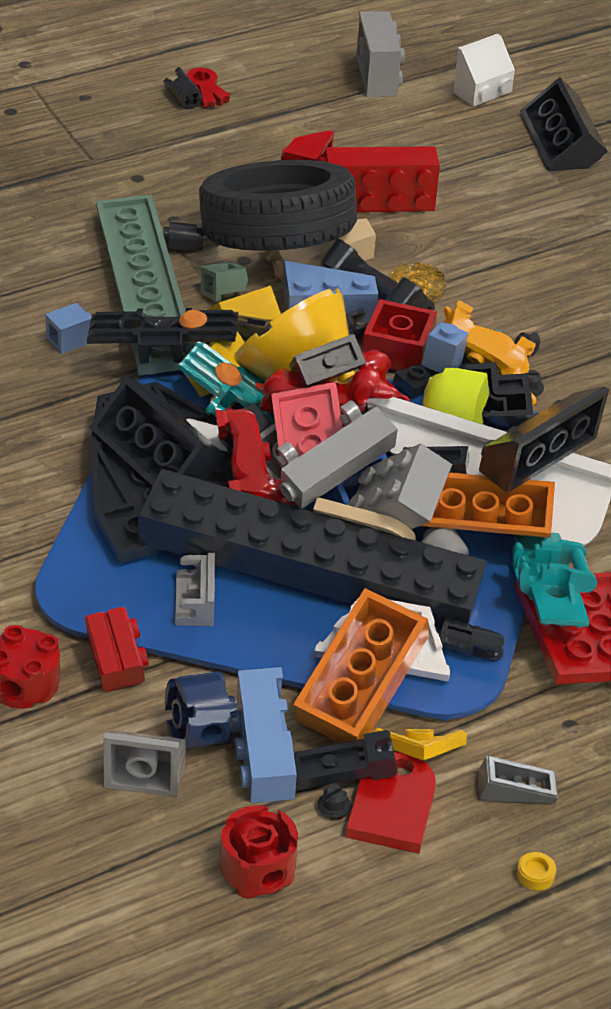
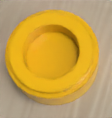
(536, 871)

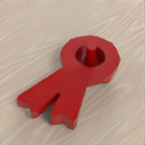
(206, 82)

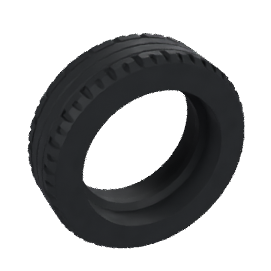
(278, 205)

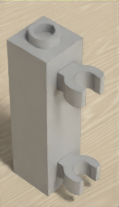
(337, 457)

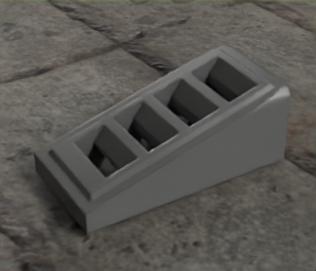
(502, 782)

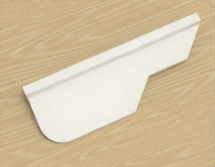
(580, 482)

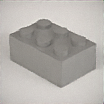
(379, 54)
(403, 485)

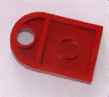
(394, 808)

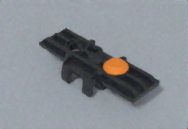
(163, 331)

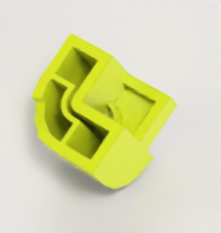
(458, 393)

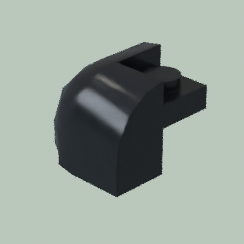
(508, 398)

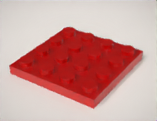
(573, 652)

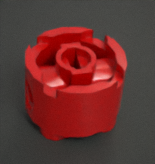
(28, 667)
(258, 851)

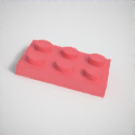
(307, 416)

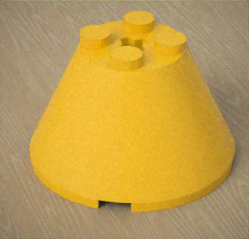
(295, 331)

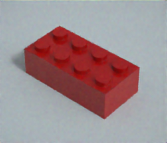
(391, 176)

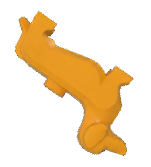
(491, 346)

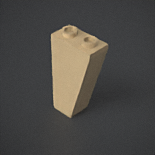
(361, 238)

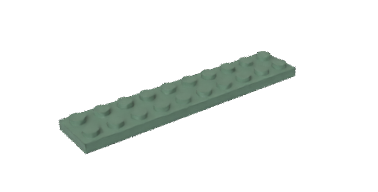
(142, 269)

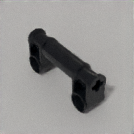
(346, 258)

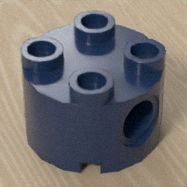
(200, 710)

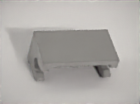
(195, 591)

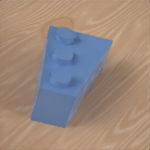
(306, 280)
(263, 736)

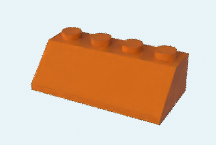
(481, 505)

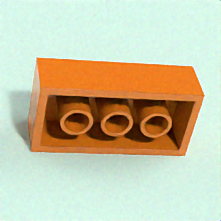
(361, 669)

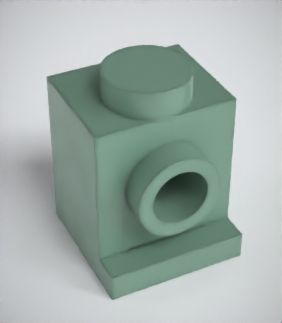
(222, 280)

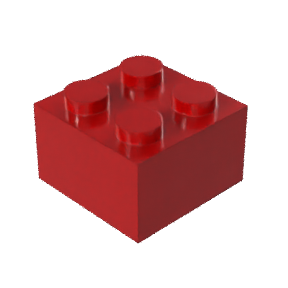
(399, 332)

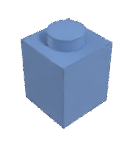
(67, 327)
(445, 347)

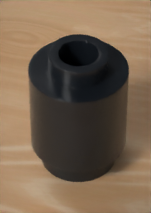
(183, 237)

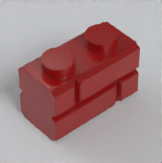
(115, 648)

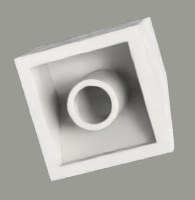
(483, 71)

